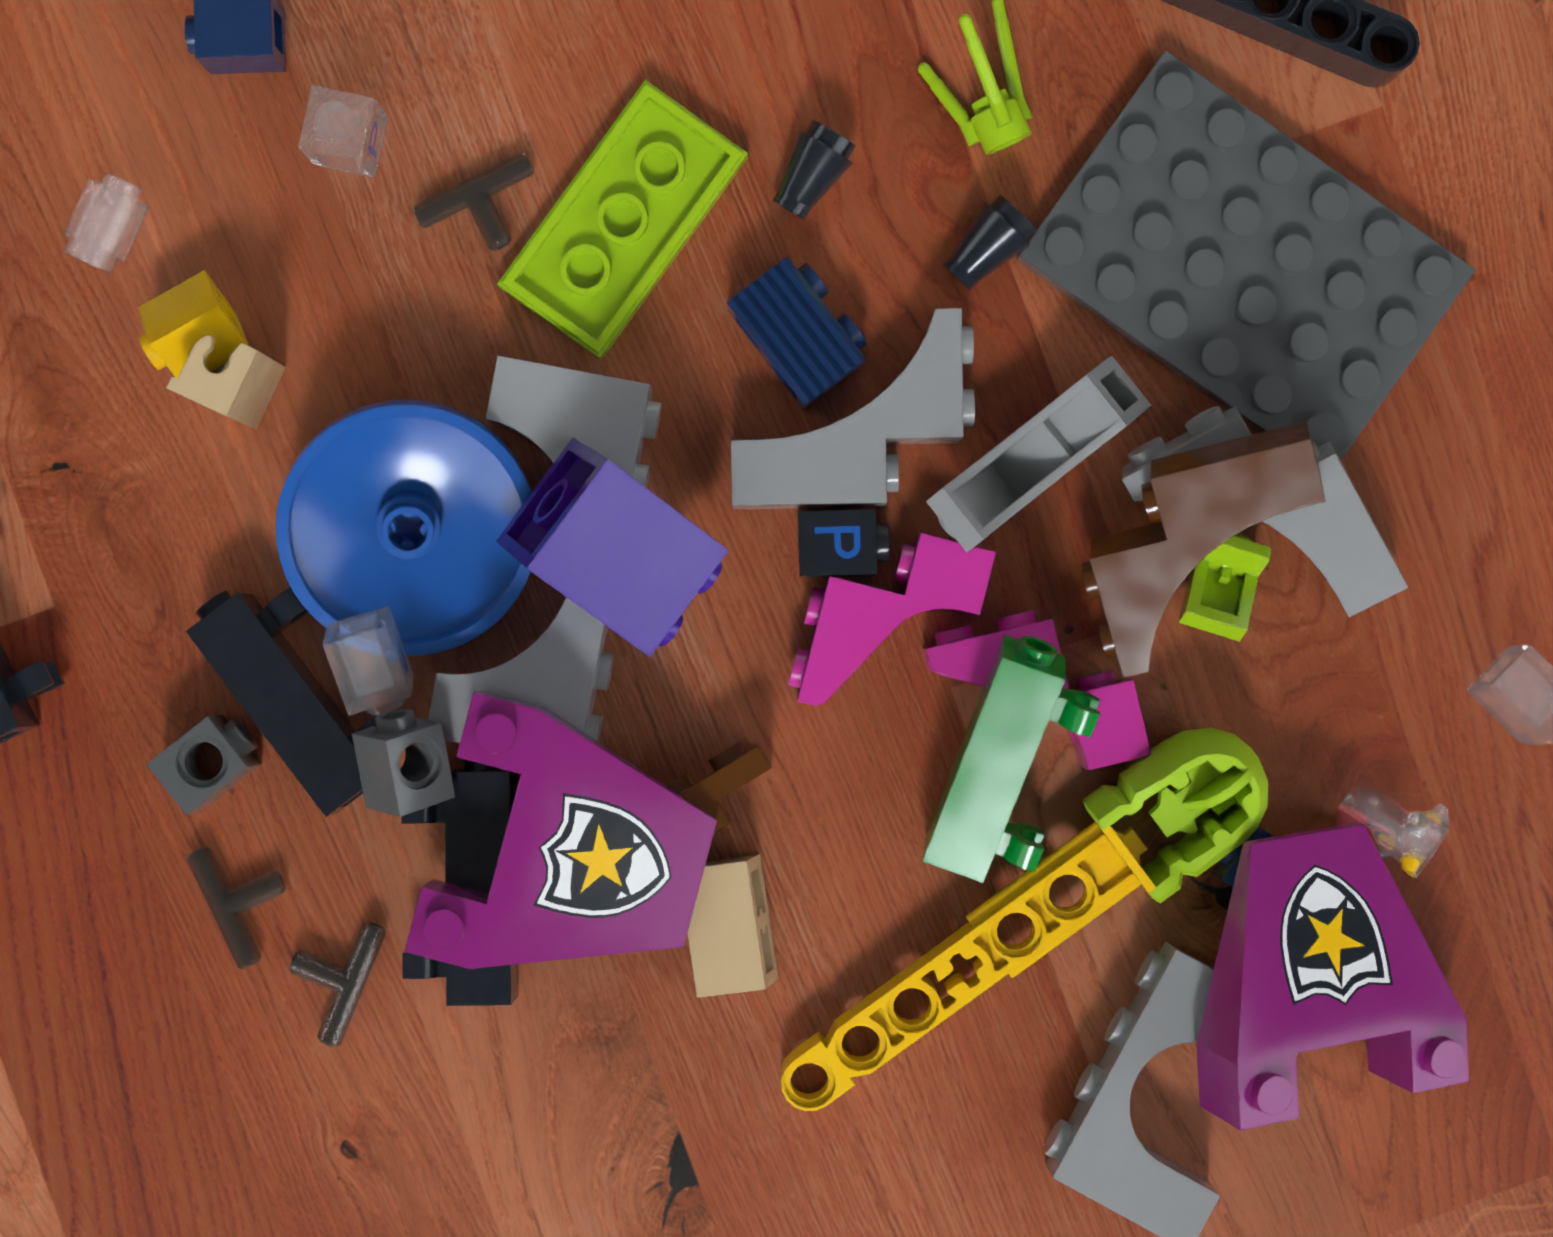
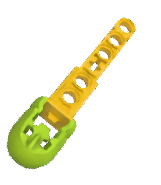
(1208, 772)

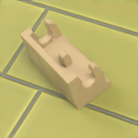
(238, 388)
(732, 929)

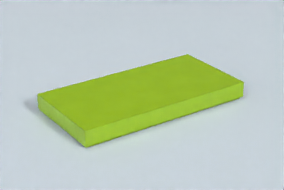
(623, 220)

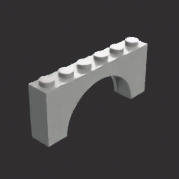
(569, 657)

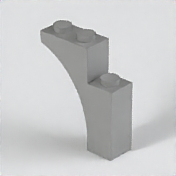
(848, 459)
(1333, 534)

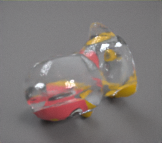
(1396, 833)

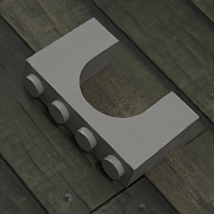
(1098, 1144)

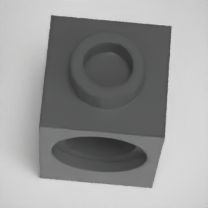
(179, 769)
(426, 771)

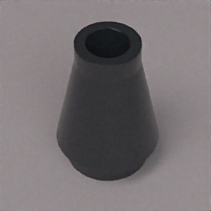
(813, 168)
(989, 242)

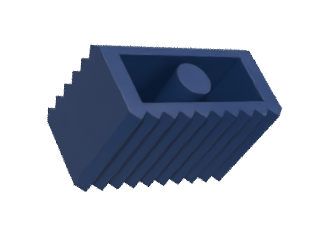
(797, 331)

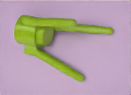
(998, 117)

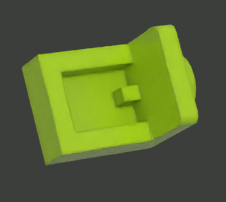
(1224, 588)

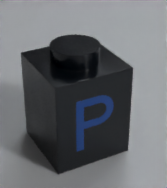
(841, 543)

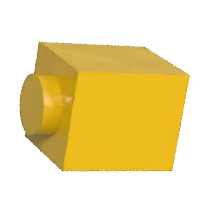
(182, 318)

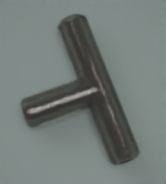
(476, 195)
(228, 905)
(345, 981)

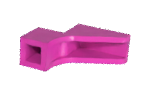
(858, 618)
(1120, 727)

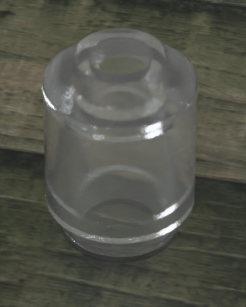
(105, 222)

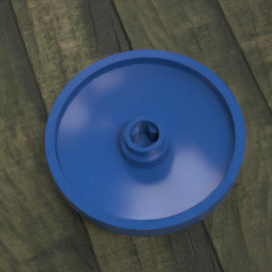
(404, 516)

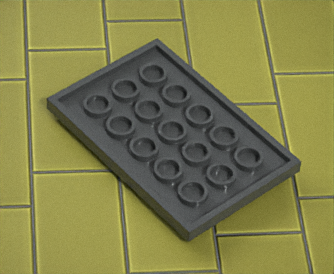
(1244, 261)

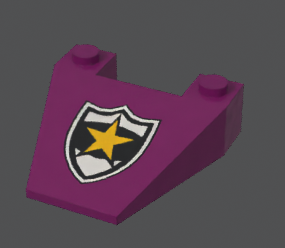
(587, 859)
(1319, 960)

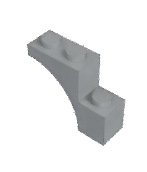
(1038, 454)

